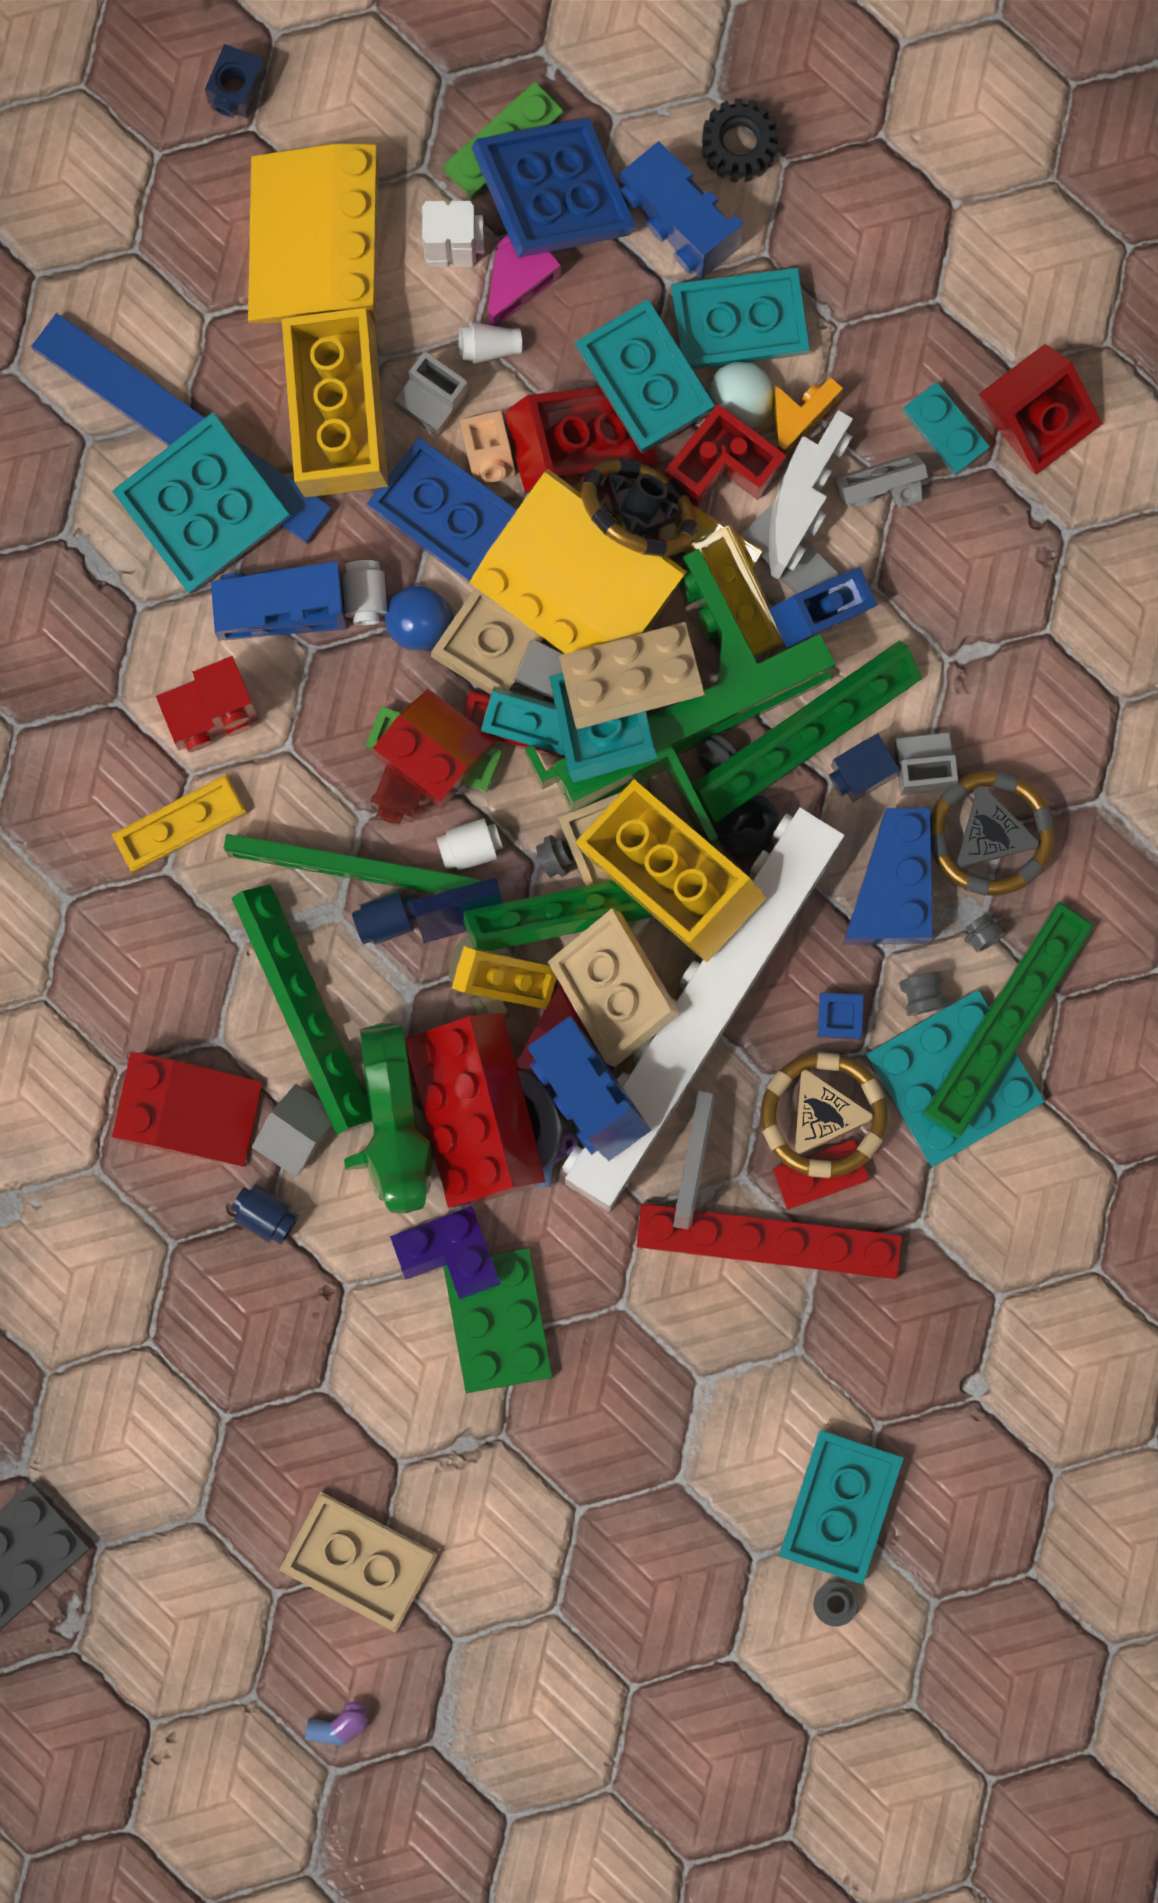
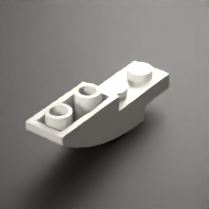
(799, 495)

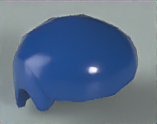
(417, 618)

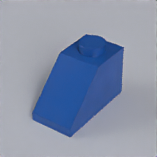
(822, 607)

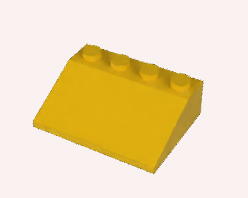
(313, 232)
(569, 577)

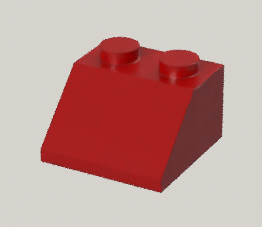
(1041, 408)
(433, 747)

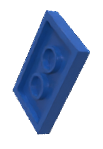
(442, 509)

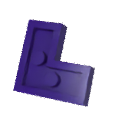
(452, 1242)

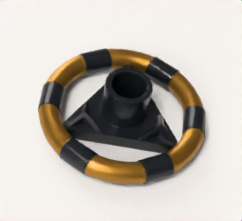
(639, 507)

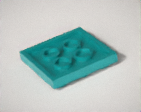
(202, 503)
(919, 1060)

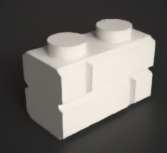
(451, 233)

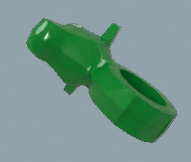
(398, 1152)

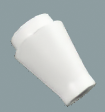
(487, 342)

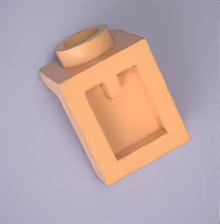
(487, 447)

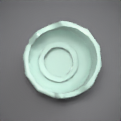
(743, 392)

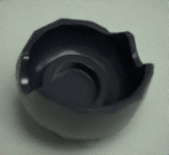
(748, 826)

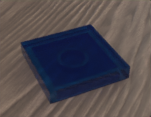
(443, 913)

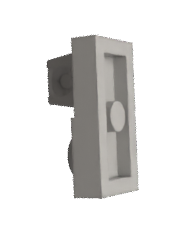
(899, 476)

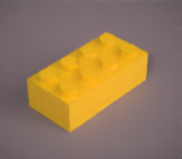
(334, 402)
(670, 870)

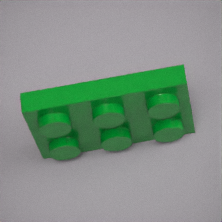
(501, 1328)

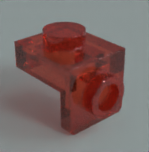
(395, 799)

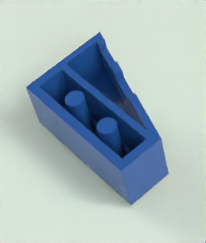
(680, 211)
(587, 1090)

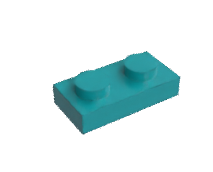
(945, 429)
(523, 720)

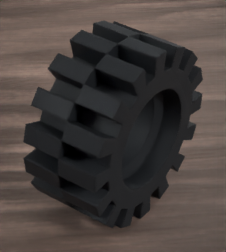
(739, 115)

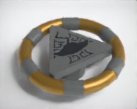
(992, 832)

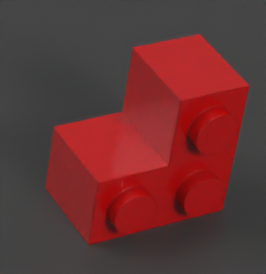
(725, 448)
(208, 706)

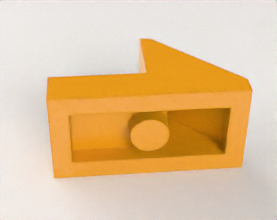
(797, 421)

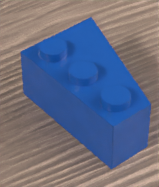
(278, 602)
(897, 884)

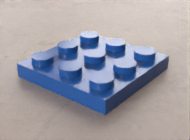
(553, 187)

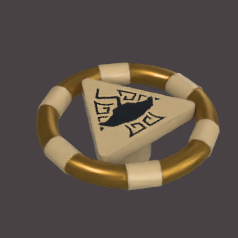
(824, 1114)

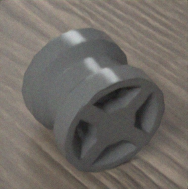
(924, 993)

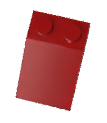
(568, 435)
(187, 1109)

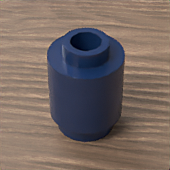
(384, 918)
(264, 1214)

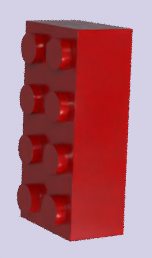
(475, 1109)

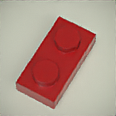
(801, 1189)

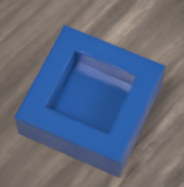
(840, 1016)

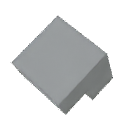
(432, 394)
(925, 763)
(293, 1130)

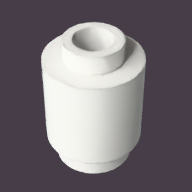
(364, 592)
(469, 845)

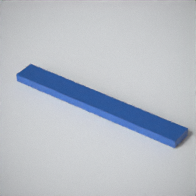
(158, 410)

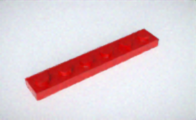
(771, 1242)

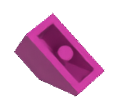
(518, 280)

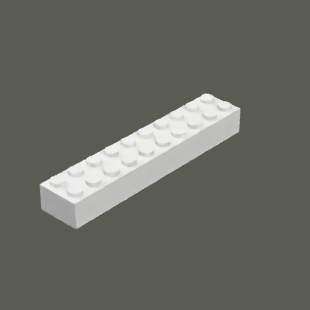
(710, 1000)

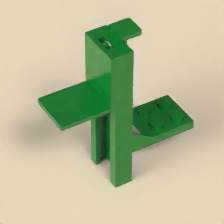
(740, 695)

